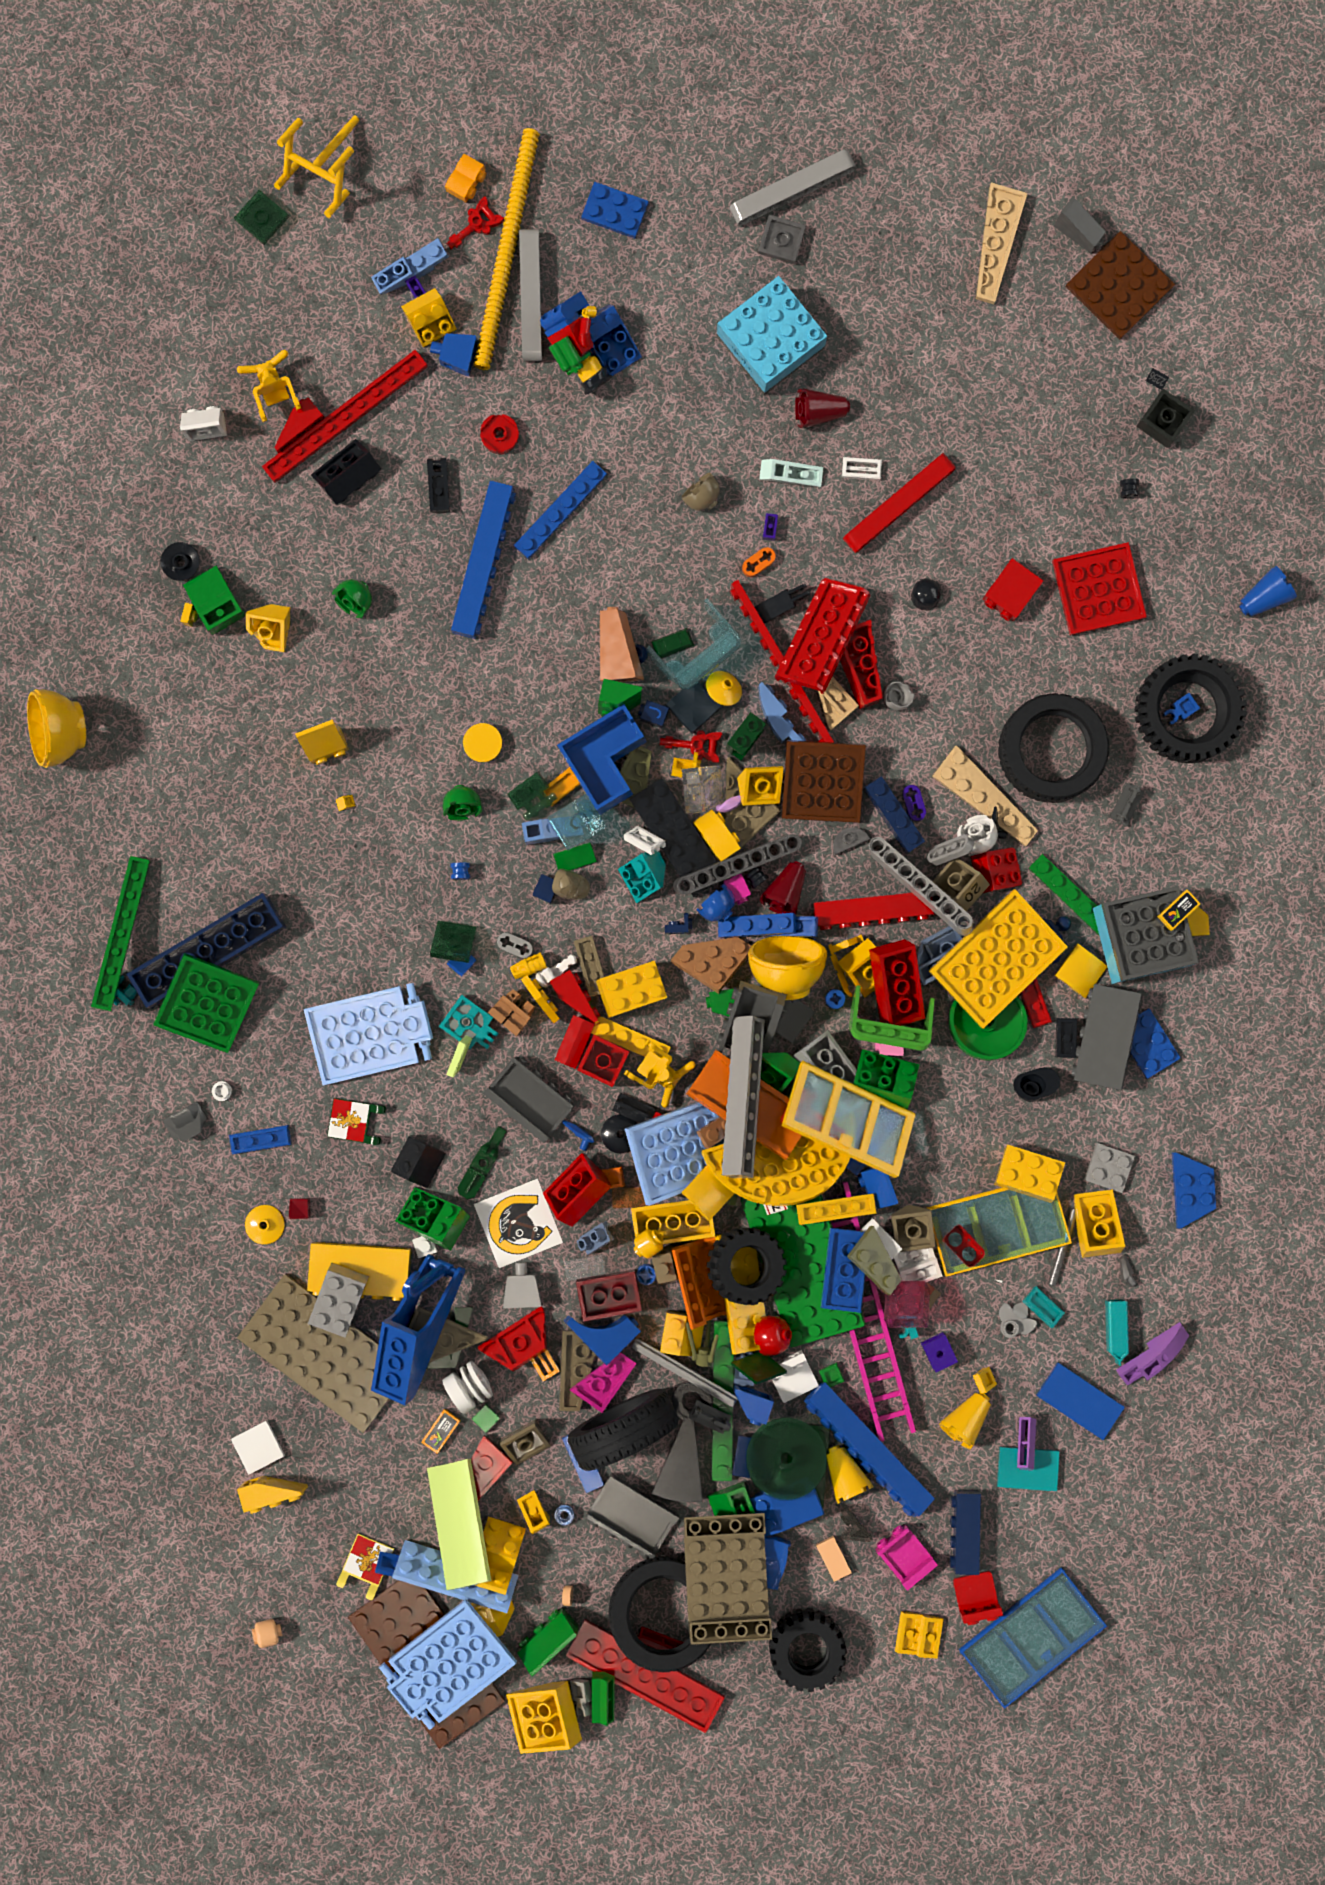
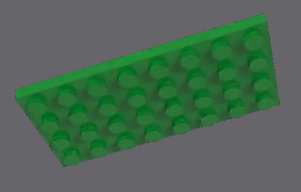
(803, 1285)

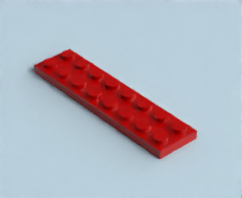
(669, 1691)

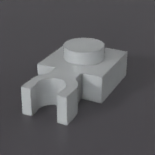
(582, 1694)

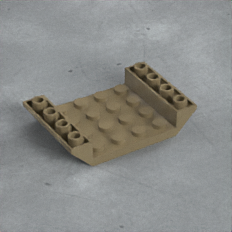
(726, 1578)

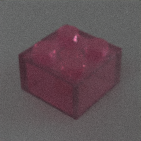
(908, 1305)

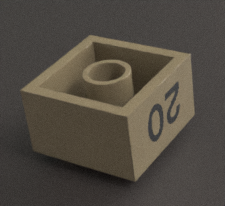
(961, 883)

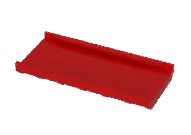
(823, 634)

